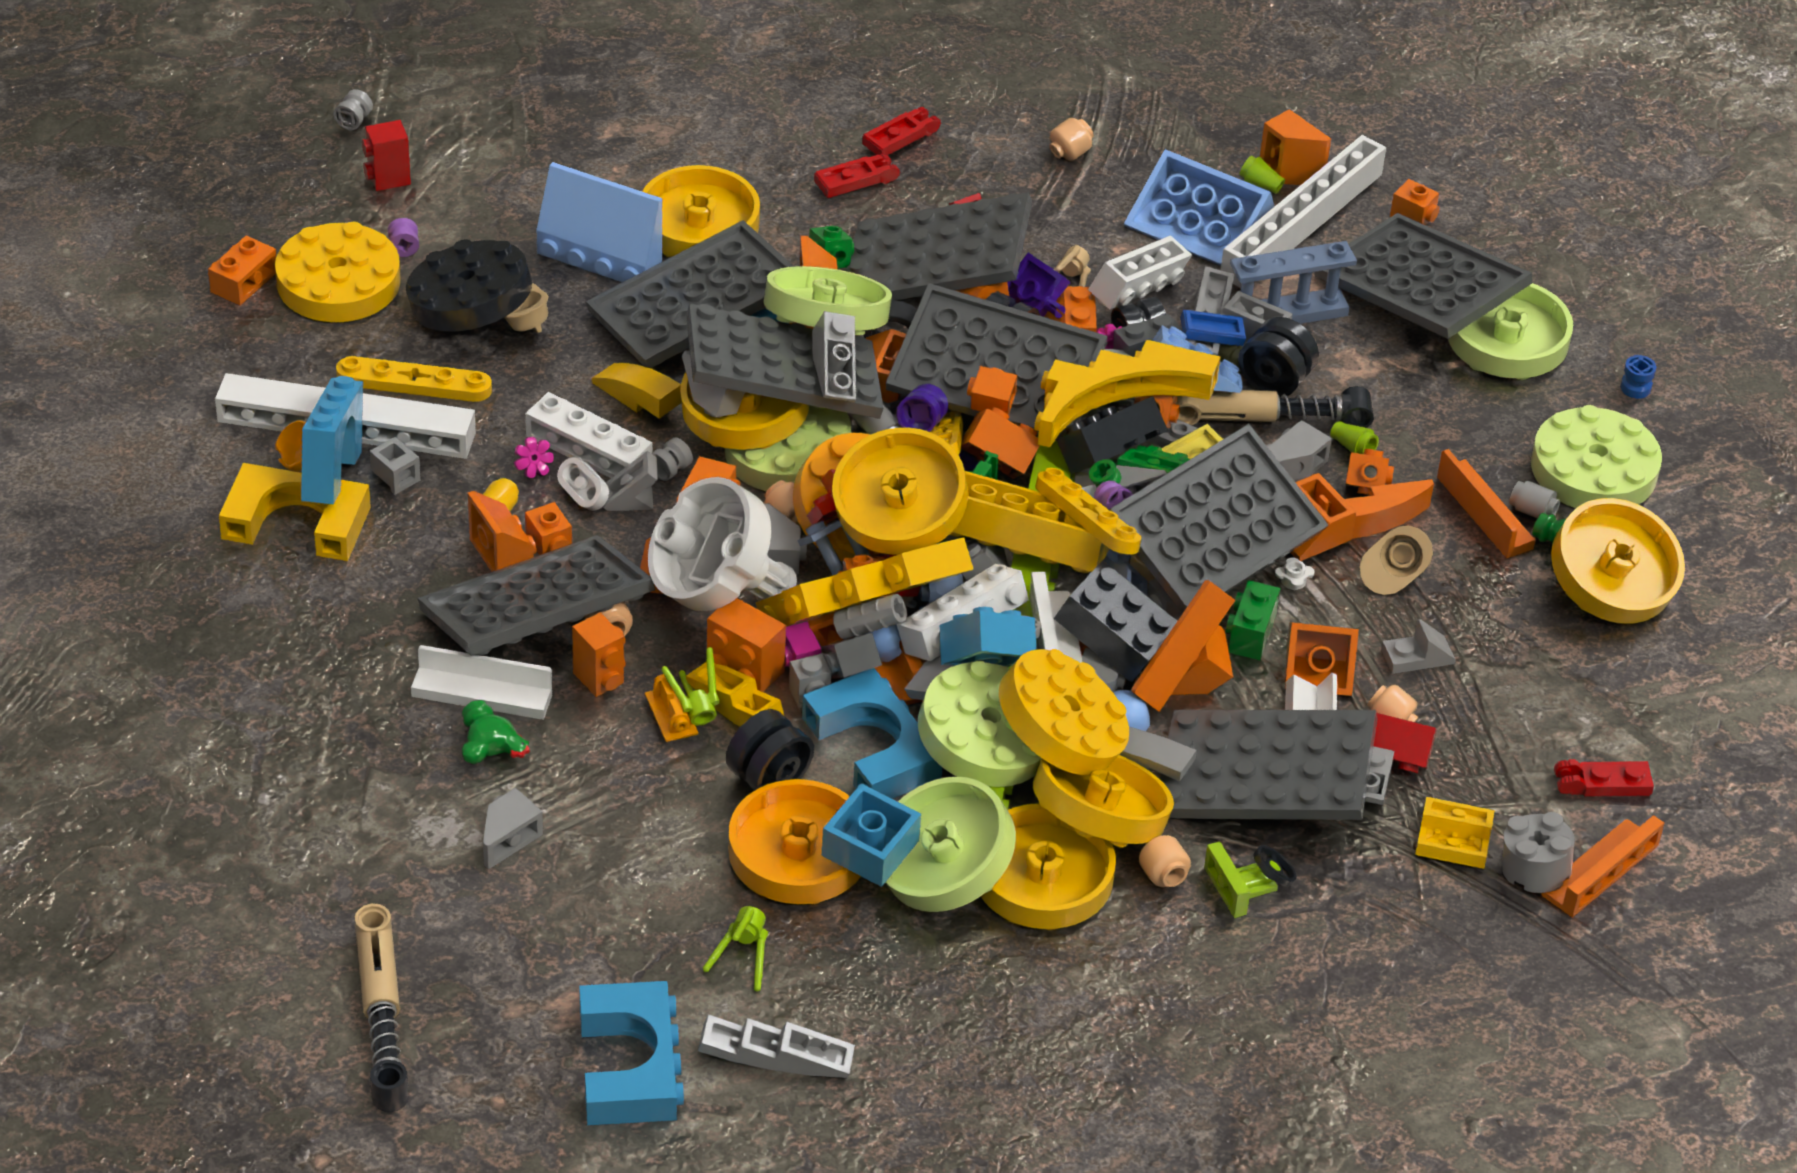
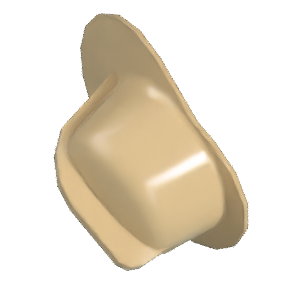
(531, 312)
(1396, 560)

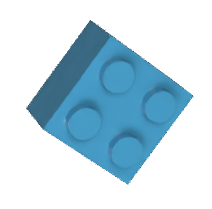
(987, 637)
(871, 834)

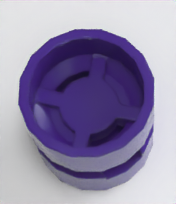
(922, 408)

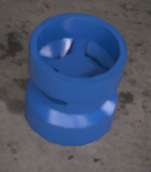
(1638, 376)

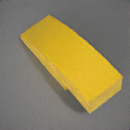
(640, 388)
(736, 693)

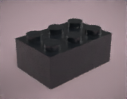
(1116, 620)

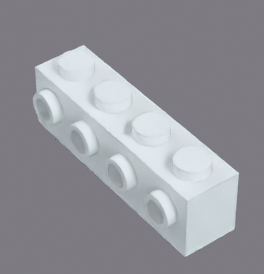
(1140, 272)
(584, 435)
(994, 587)

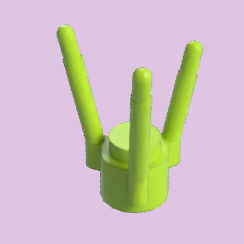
(697, 703)
(745, 929)

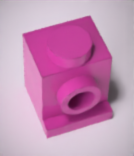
(800, 643)

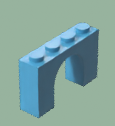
(331, 438)
(869, 701)
(642, 1092)

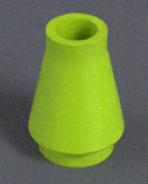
(1260, 174)
(1354, 437)

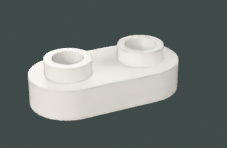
(586, 489)

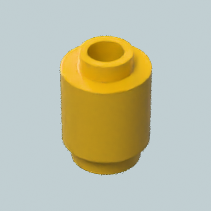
(504, 492)

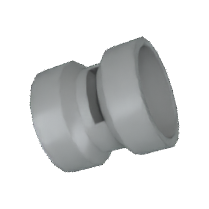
(353, 109)
(672, 457)

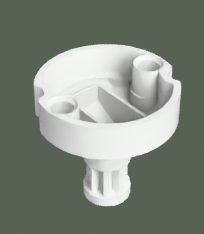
(715, 547)

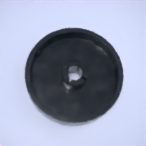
(468, 285)

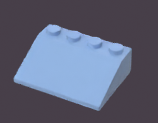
(1196, 206)
(599, 224)

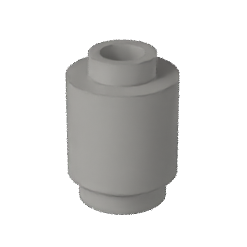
(1534, 499)

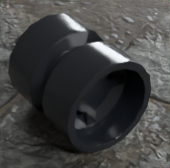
(1140, 312)

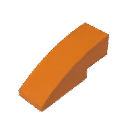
(1390, 506)

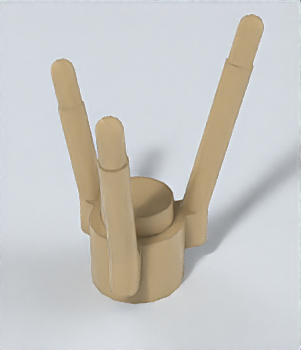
(1075, 264)

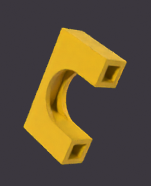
(265, 489)

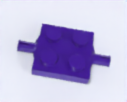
(1038, 286)

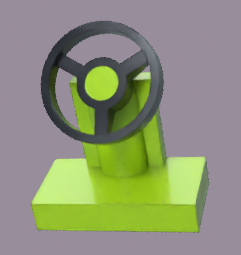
(1246, 882)

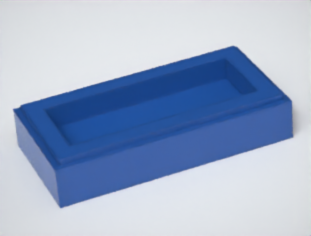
(1213, 327)

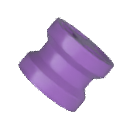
(404, 236)
(1107, 490)

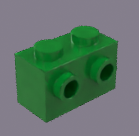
(1253, 620)

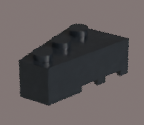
(1110, 433)

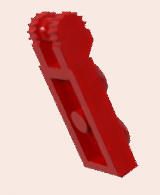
(901, 131)
(856, 175)
(1604, 778)

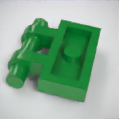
(1152, 458)

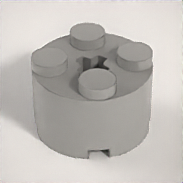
(1538, 851)

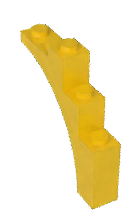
(1114, 377)
(868, 582)

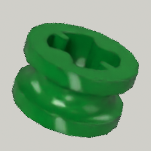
(1102, 468)

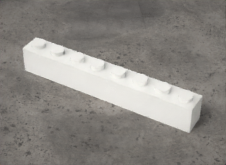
(1310, 203)
(415, 423)

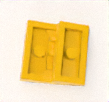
(1455, 832)

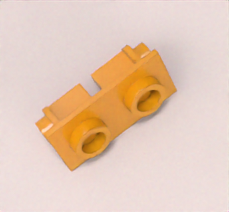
(668, 711)

